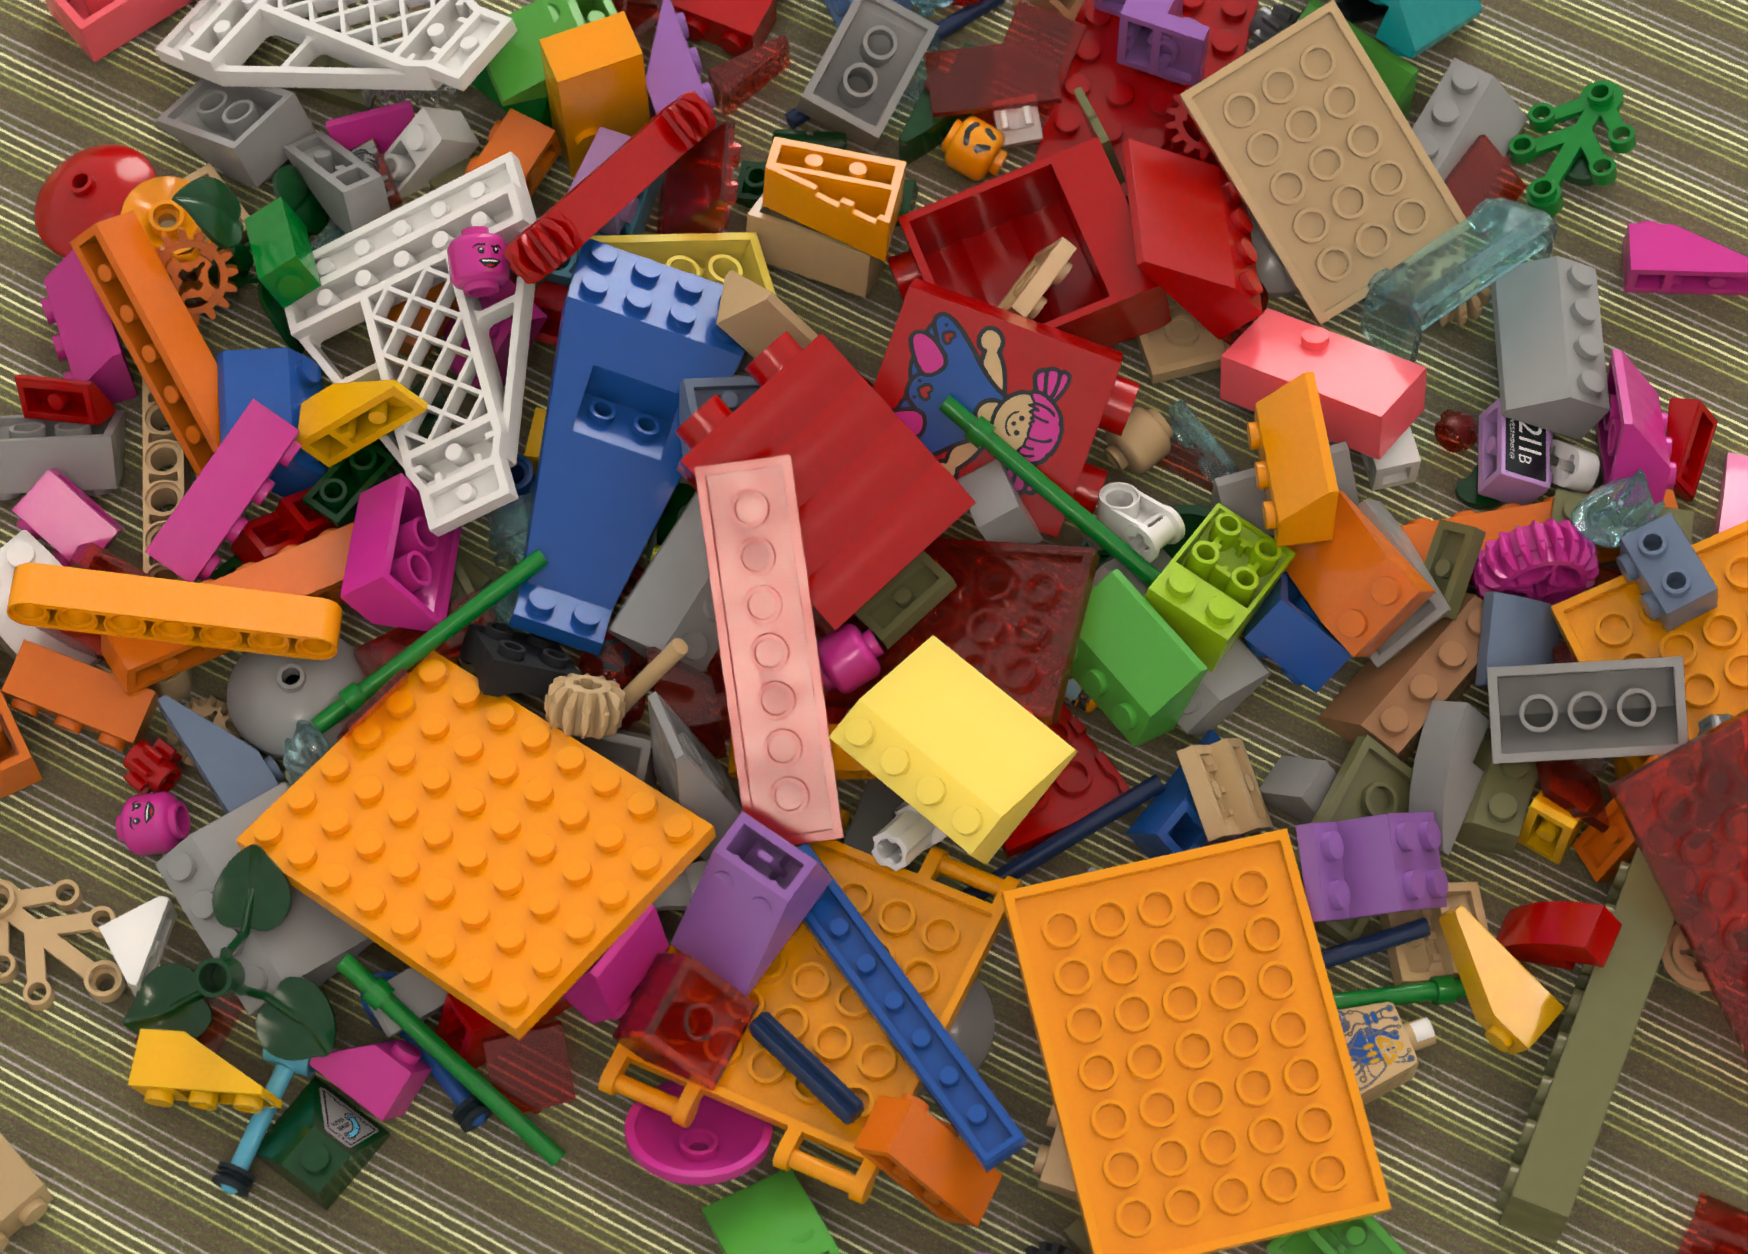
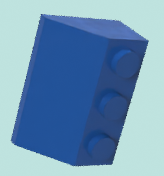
(279, 382)

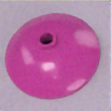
(710, 1151)

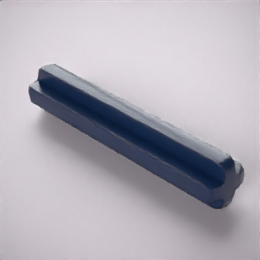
(806, 1068)

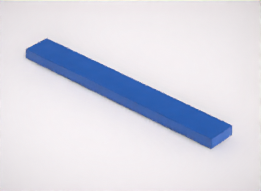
(912, 1027)

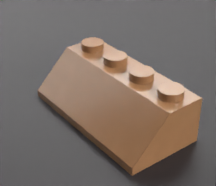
(1396, 698)

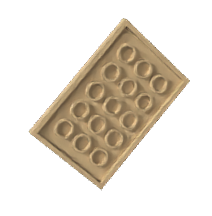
(1322, 159)

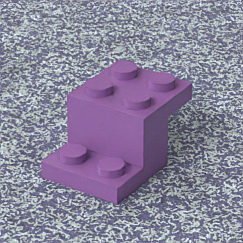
(1158, 39)
(1372, 866)

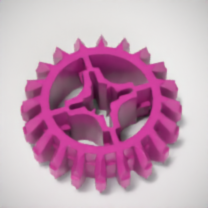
(1537, 563)

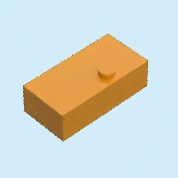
(594, 82)

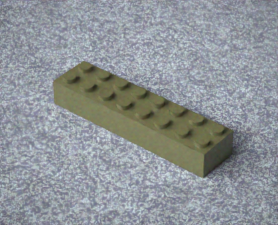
(1586, 1061)

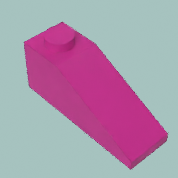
(1679, 262)

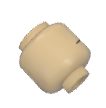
(1141, 443)

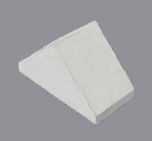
(140, 938)

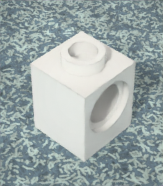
(1396, 466)

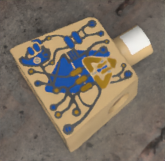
(1383, 1047)

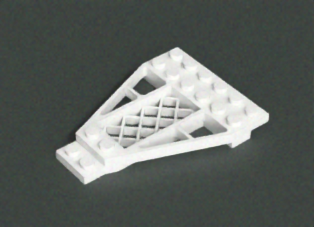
(446, 47)
(399, 260)

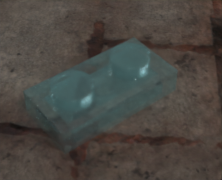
(1191, 432)

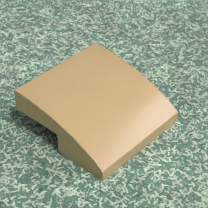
(1224, 789)
(1431, 955)

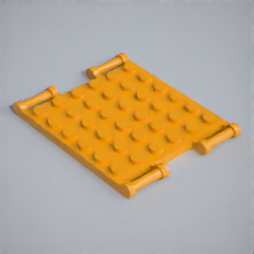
(936, 941)

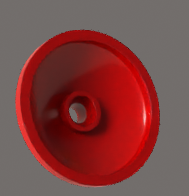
(87, 191)

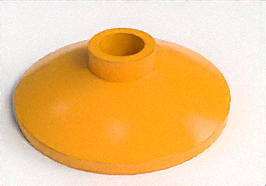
(154, 204)

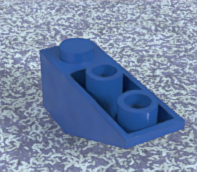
(1171, 818)

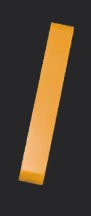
(174, 611)

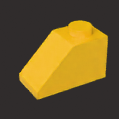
(1549, 829)

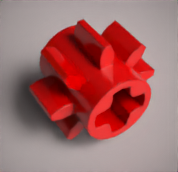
(152, 766)

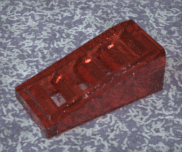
(748, 73)

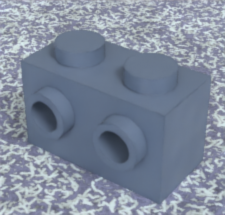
(1667, 573)

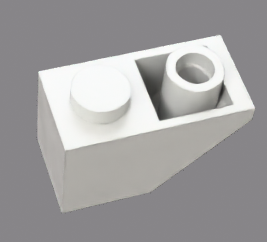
(429, 147)

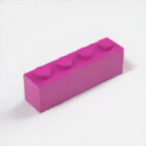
(224, 492)

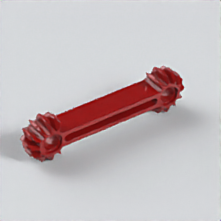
(609, 187)

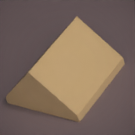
(757, 316)

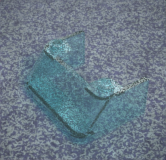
(1452, 271)

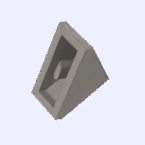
(998, 506)
(1298, 786)

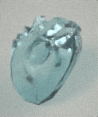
(1616, 510)
(303, 750)

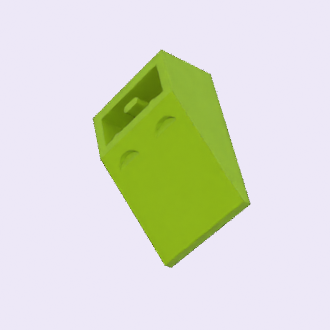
(1218, 583)

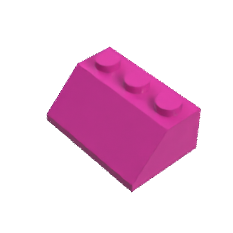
(86, 331)
(1634, 430)
(394, 564)

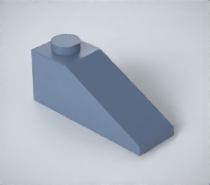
(226, 763)

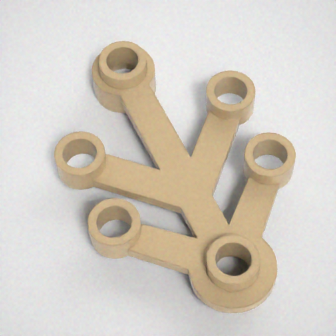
(44, 936)

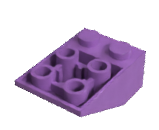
(672, 64)
(748, 903)

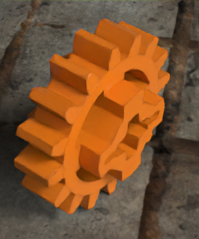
(201, 259)

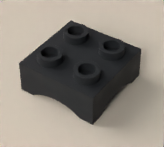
(513, 660)

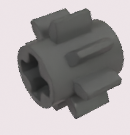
(1270, 22)

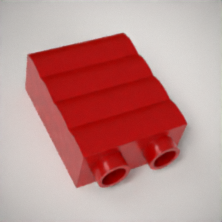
(993, 230)
(860, 474)

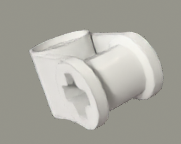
(1136, 519)

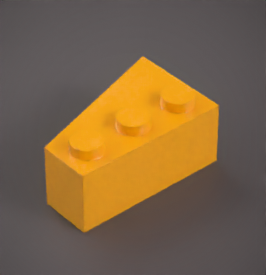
(836, 192)

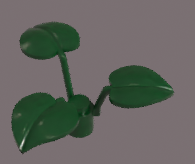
(217, 215)
(298, 1017)

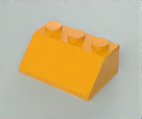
(1294, 463)

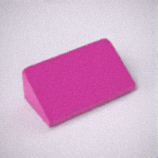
(381, 123)

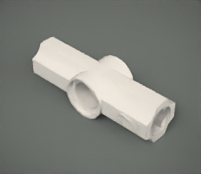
(905, 838)

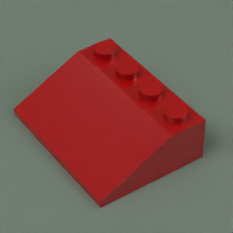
(1193, 236)

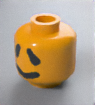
(974, 148)

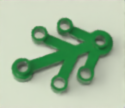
(1596, 104)

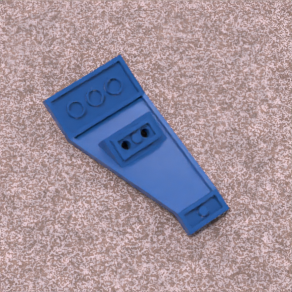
(611, 434)

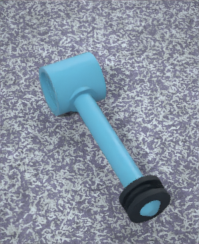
(235, 1175)

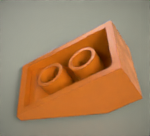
(1358, 582)

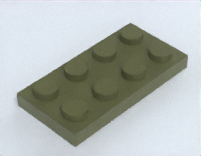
(1366, 785)

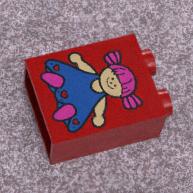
(1024, 377)

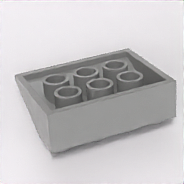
(302, 946)

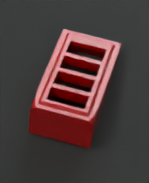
(1691, 433)

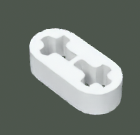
(1573, 466)

